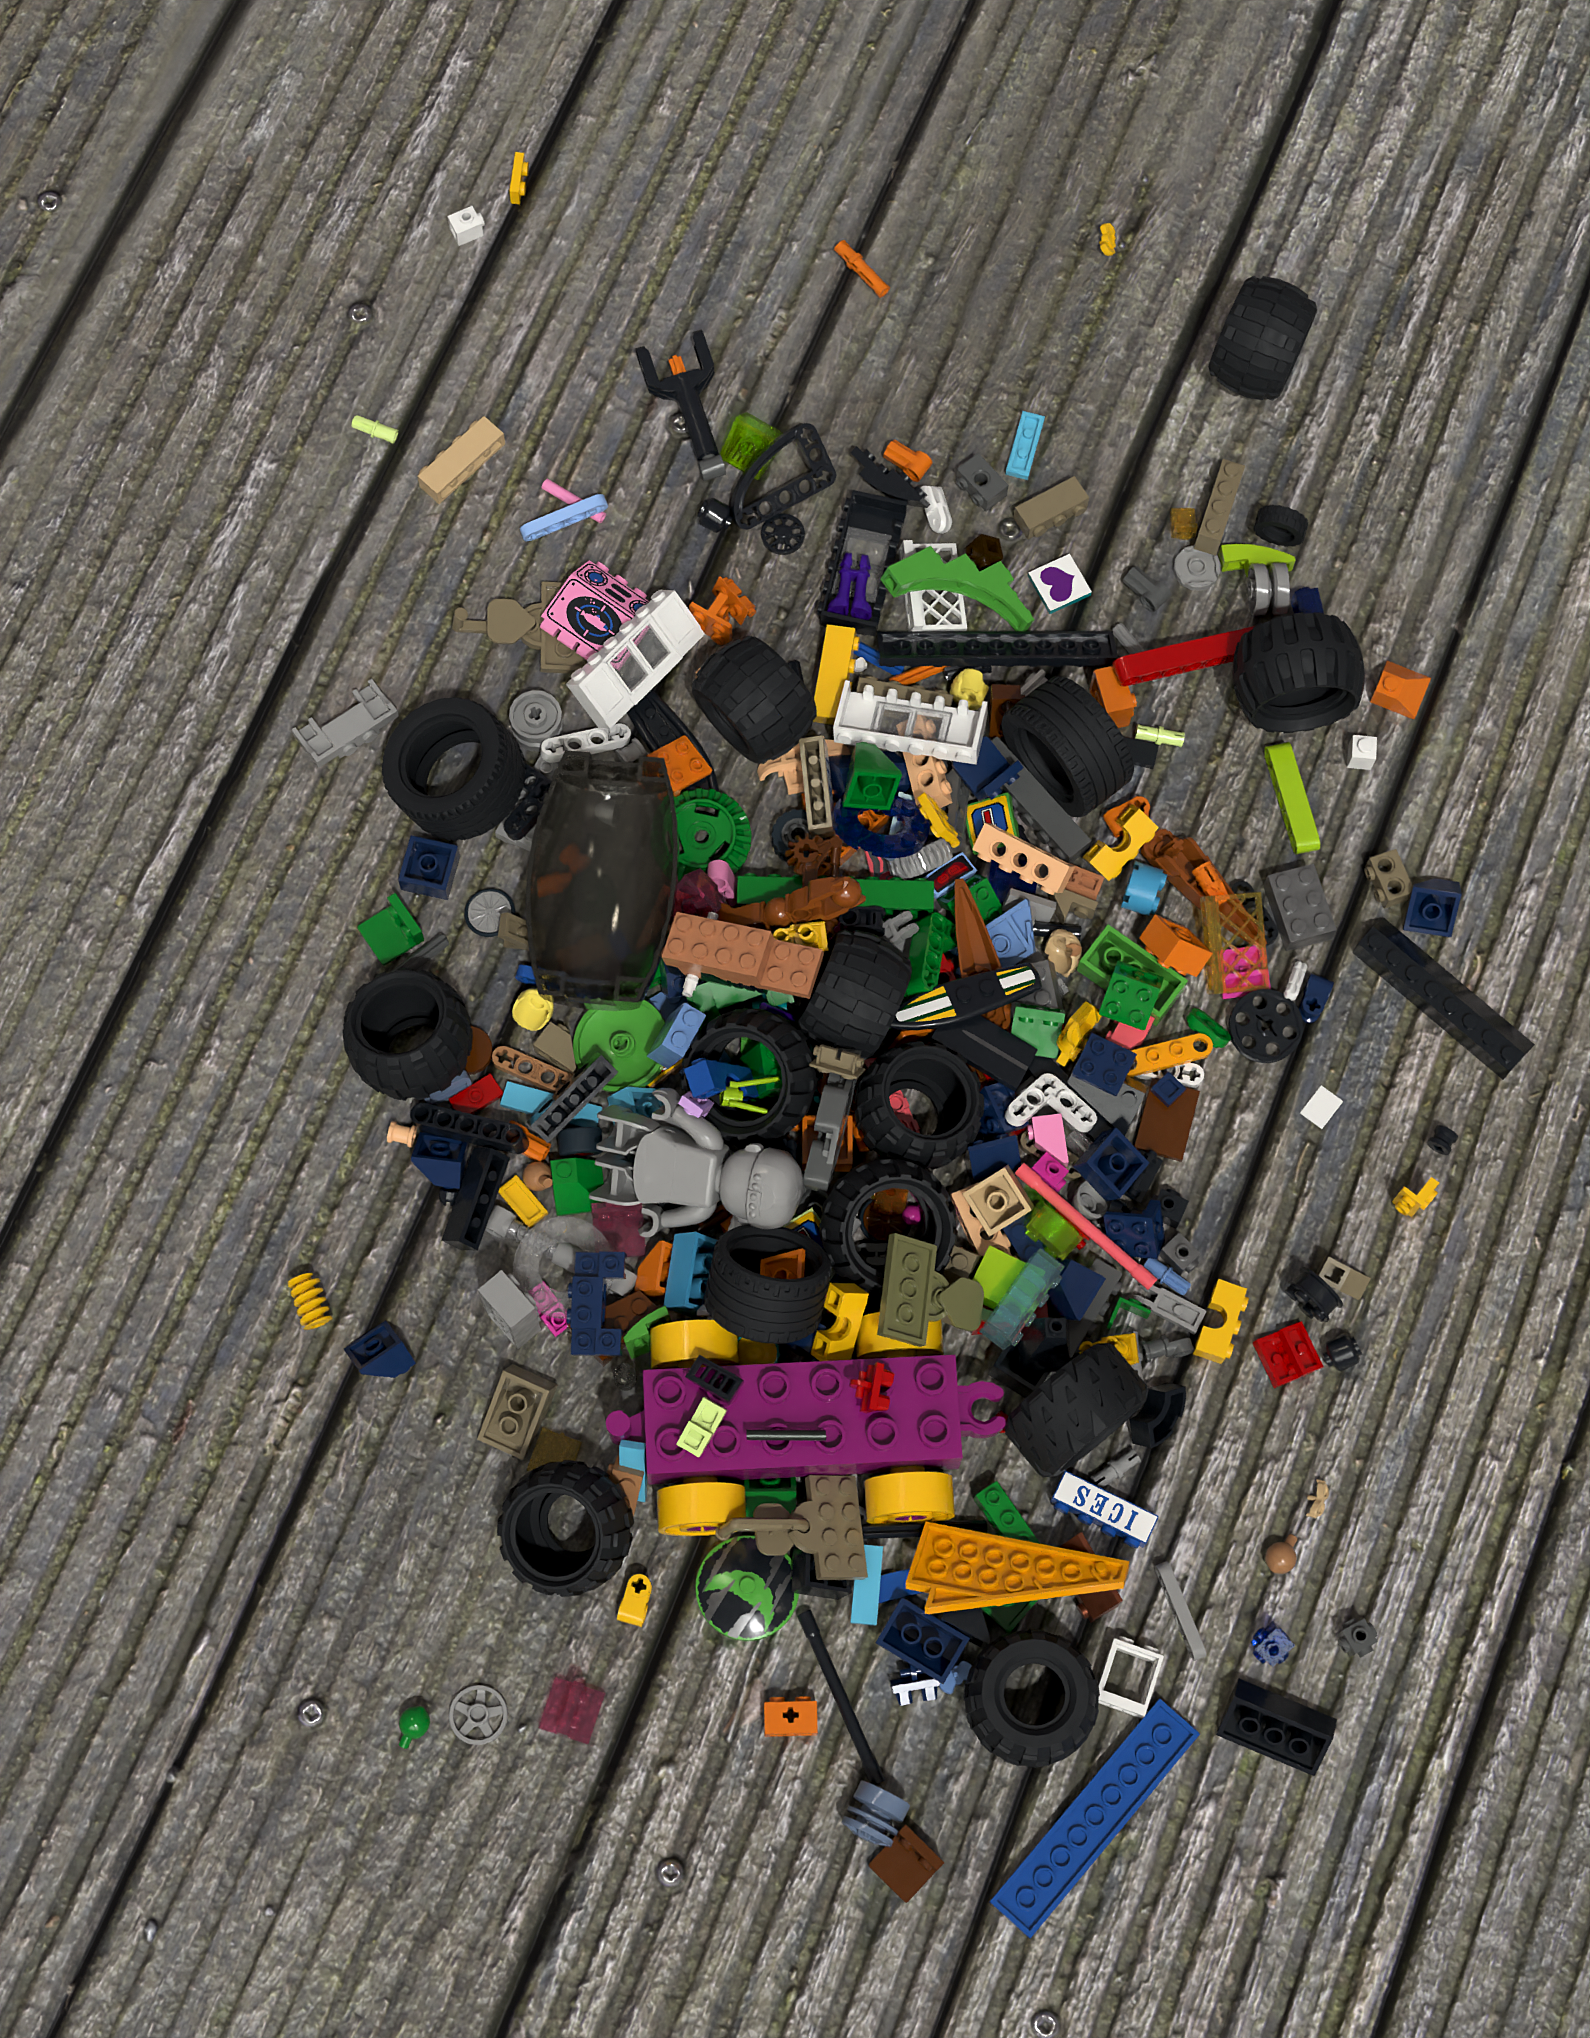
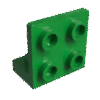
(983, 895)
(391, 931)
(1131, 995)
(1038, 1027)

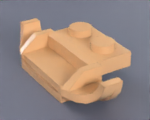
(790, 766)

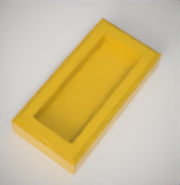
(522, 1201)

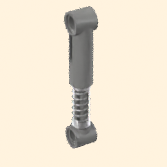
(504, 1224)

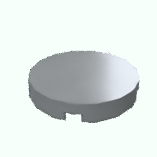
(1196, 569)

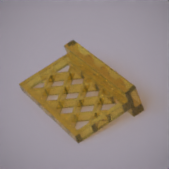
(1213, 941)

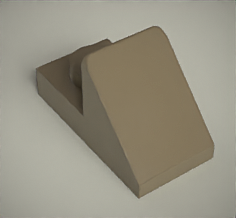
(1073, 902)
(513, 931)

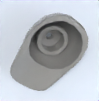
(1089, 1202)

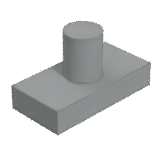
(1041, 908)

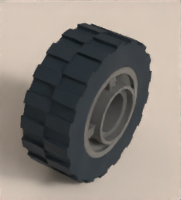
(785, 827)

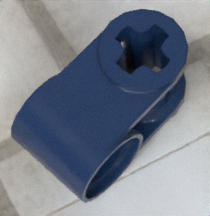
(1315, 996)

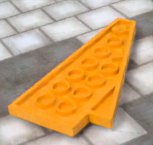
(984, 1569)

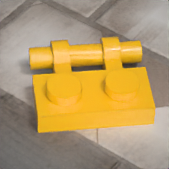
(938, 818)

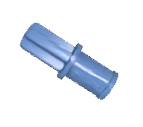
(1167, 1276)

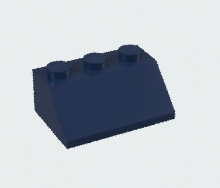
(840, 766)
(922, 1640)

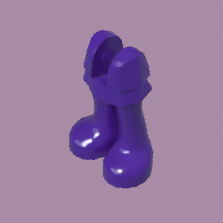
(840, 604)

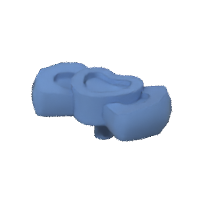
(956, 1677)

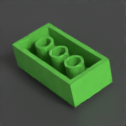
(1113, 946)

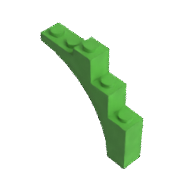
(990, 586)

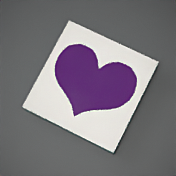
(1059, 584)

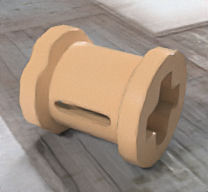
(401, 1134)

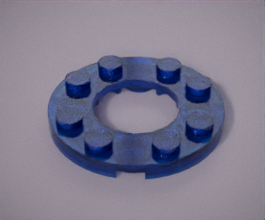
(899, 845)

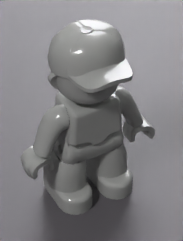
(693, 1171)

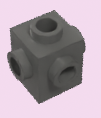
(1349, 1642)

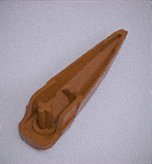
(1178, 860)
(975, 946)

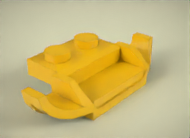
(1074, 1035)

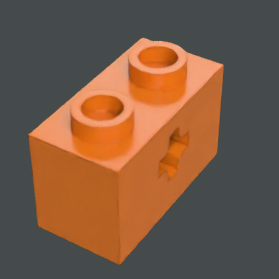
(778, 1726)

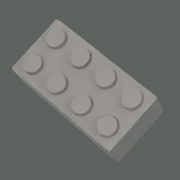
(510, 1308)

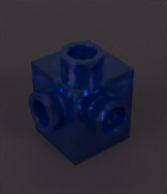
(1271, 1644)

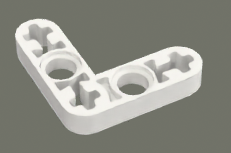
(1051, 1096)

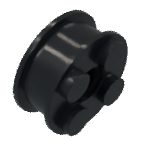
(1313, 1294)

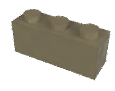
(1051, 508)

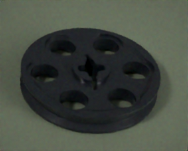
(1261, 1037)

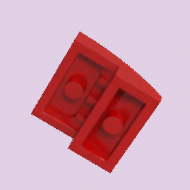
(1287, 1354)

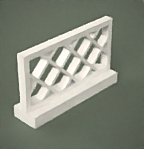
(913, 600)

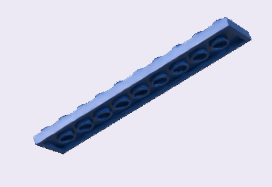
(1094, 1818)

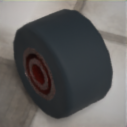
(579, 1141)

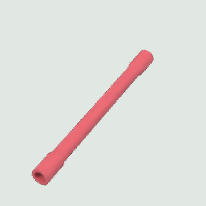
(1136, 1270)

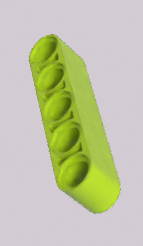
(1292, 798)

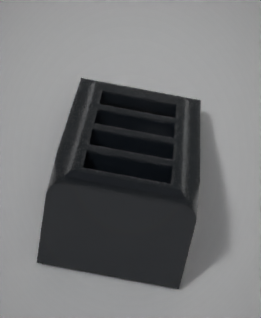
(717, 1392)

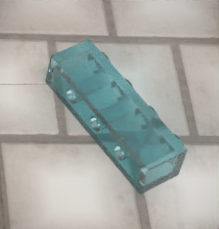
(1022, 1299)

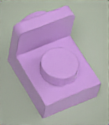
(695, 1106)

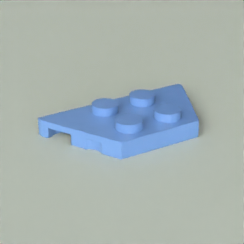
(1012, 935)

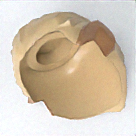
(1064, 951)

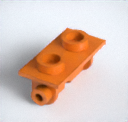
(738, 606)

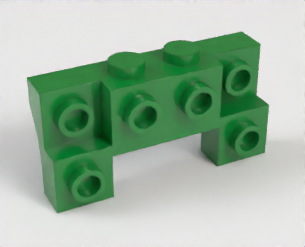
(711, 997)

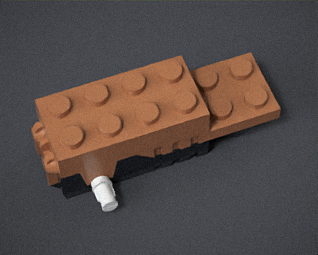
(738, 957)

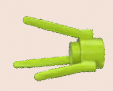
(733, 1096)

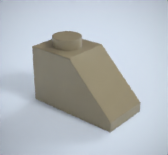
(556, 1047)

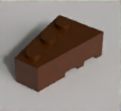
(624, 1315)

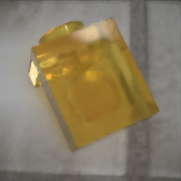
(1183, 523)

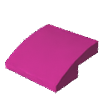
(1241, 967)

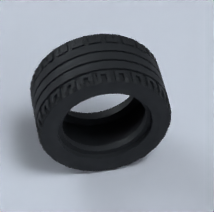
(423, 739)
(1068, 745)

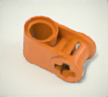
(1113, 814)

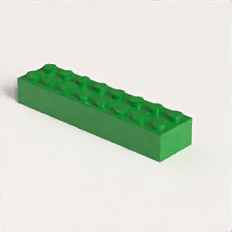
(893, 894)

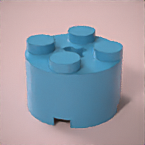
(1143, 888)

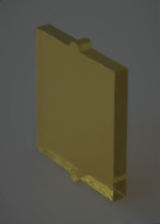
(553, 1448)

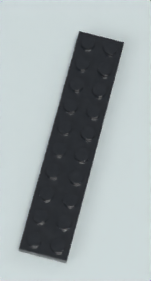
(996, 648)

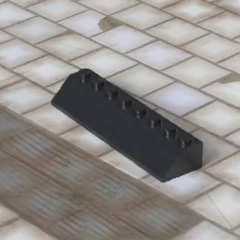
(1443, 998)

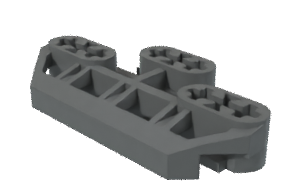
(831, 1124)

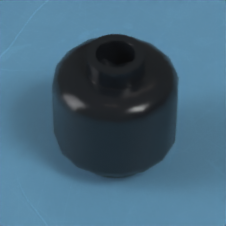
(714, 515)
(1342, 1352)

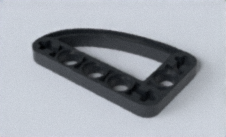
(796, 496)

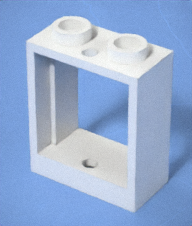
(1120, 1703)

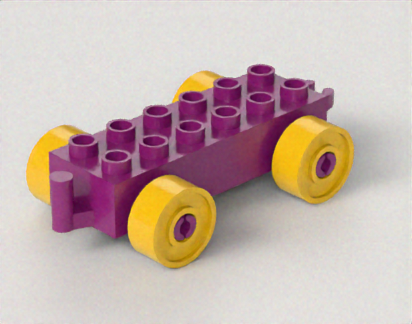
(914, 1435)

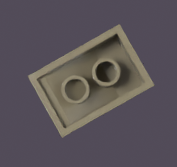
(517, 1411)

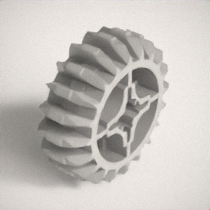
(931, 856)

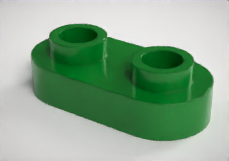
(1204, 1024)

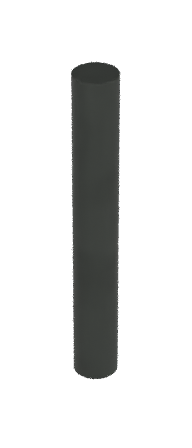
(791, 1435)

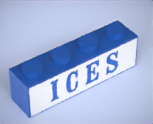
(1104, 1510)

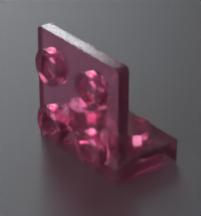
(620, 1227)

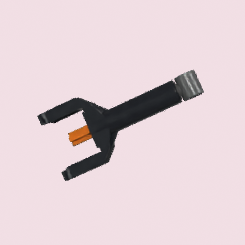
(685, 390)

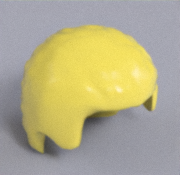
(970, 687)
(531, 1010)

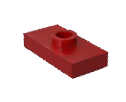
(477, 1096)

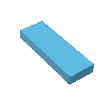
(1025, 445)
(633, 1455)
(867, 1591)

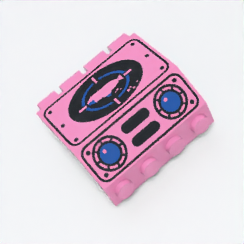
(591, 608)

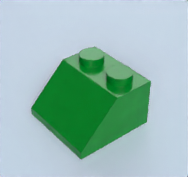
(770, 1490)

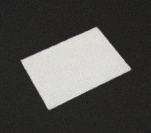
(1321, 1107)

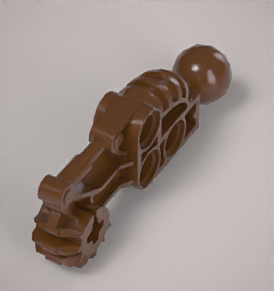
(809, 866)

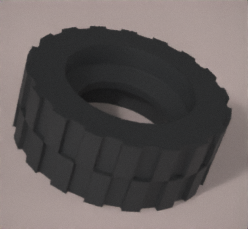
(1280, 525)

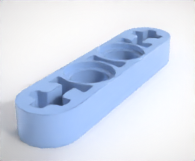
(563, 517)

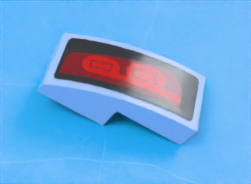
(945, 875)

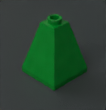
(870, 779)

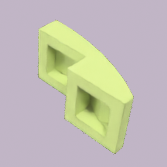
(701, 1427)

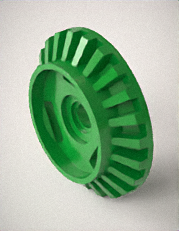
(729, 826)

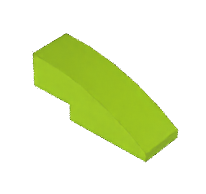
(1242, 555)

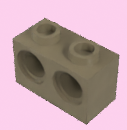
(1395, 877)

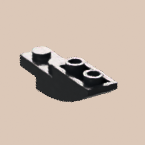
(889, 482)

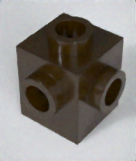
(984, 551)

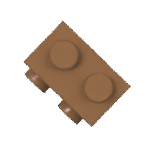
(629, 1480)

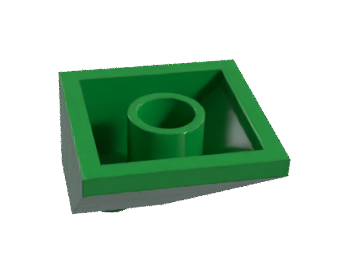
(573, 1183)

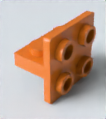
(714, 620)

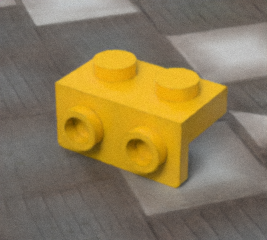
(1408, 1203)

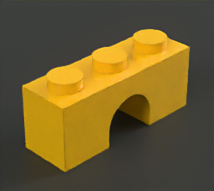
(1136, 831)
(1228, 1301)
(848, 1304)

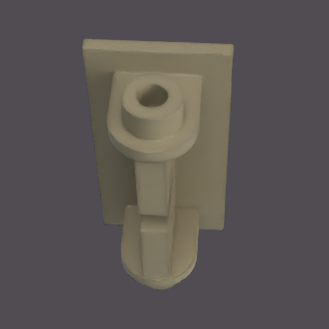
(847, 1066)

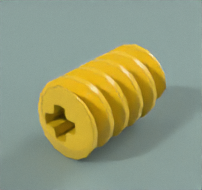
(308, 1301)

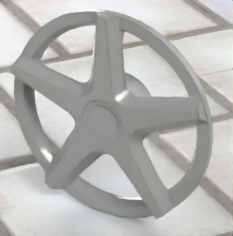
(478, 1715)

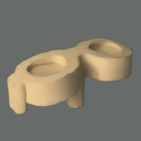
(1322, 1494)

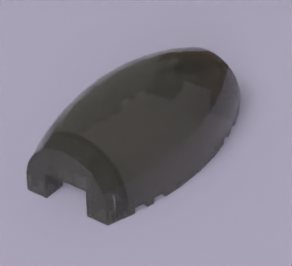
(602, 881)

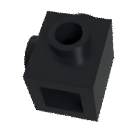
(1171, 1206)

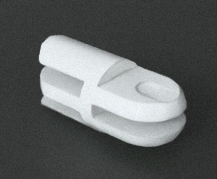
(938, 511)

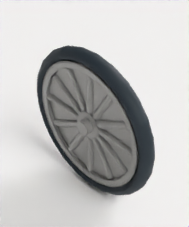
(485, 909)

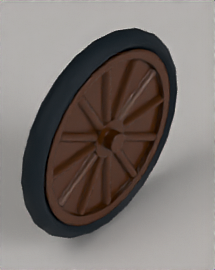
(879, 1226)

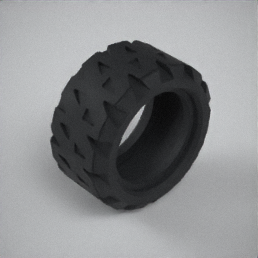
(1076, 1409)

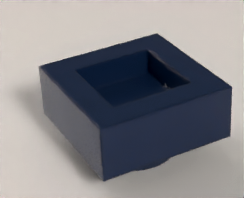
(1168, 1089)

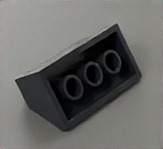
(1277, 1727)

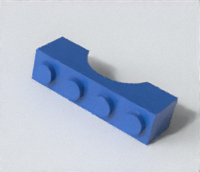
(711, 1077)

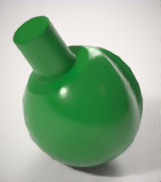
(413, 1724)

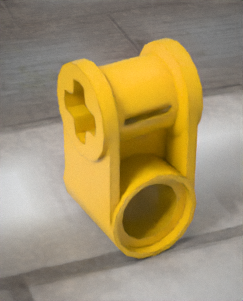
(633, 1604)

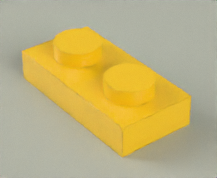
(517, 186)

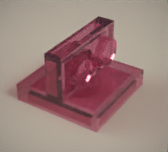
(572, 1710)

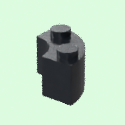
(1158, 1414)

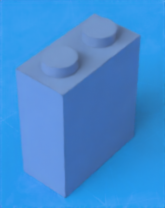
(676, 1035)

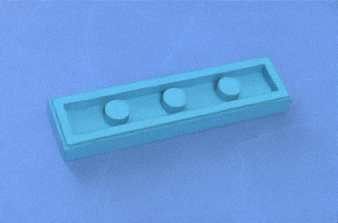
(531, 1100)

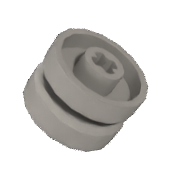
(1268, 588)
(535, 718)

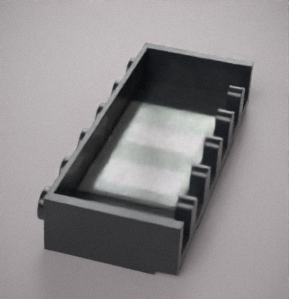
(871, 529)

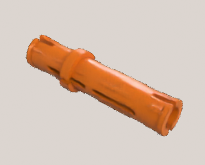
(855, 262)

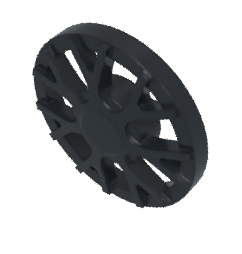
(783, 534)

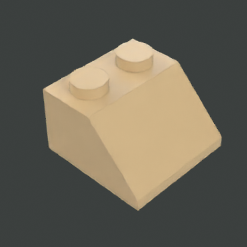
(998, 1200)

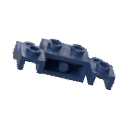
(589, 1303)

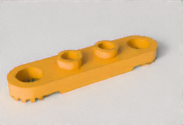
(1169, 1054)

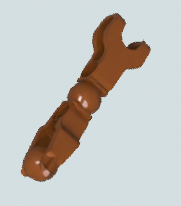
(819, 900)

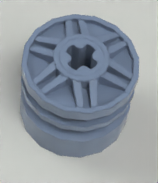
(875, 1814)

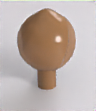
(537, 1176)
(1281, 1555)

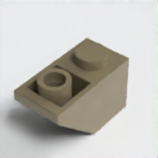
(1343, 1277)

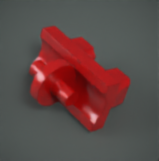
(869, 1386)

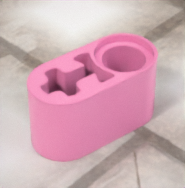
(726, 881)

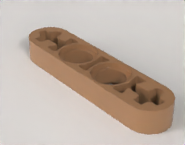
(534, 1076)

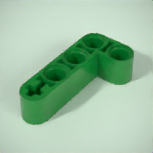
(933, 938)

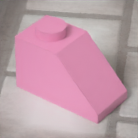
(1049, 1136)

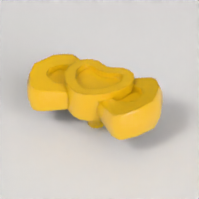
(1108, 238)

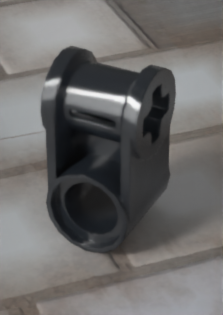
(864, 920)

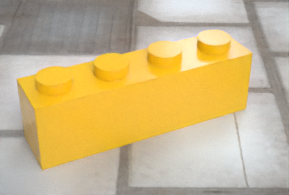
(834, 669)

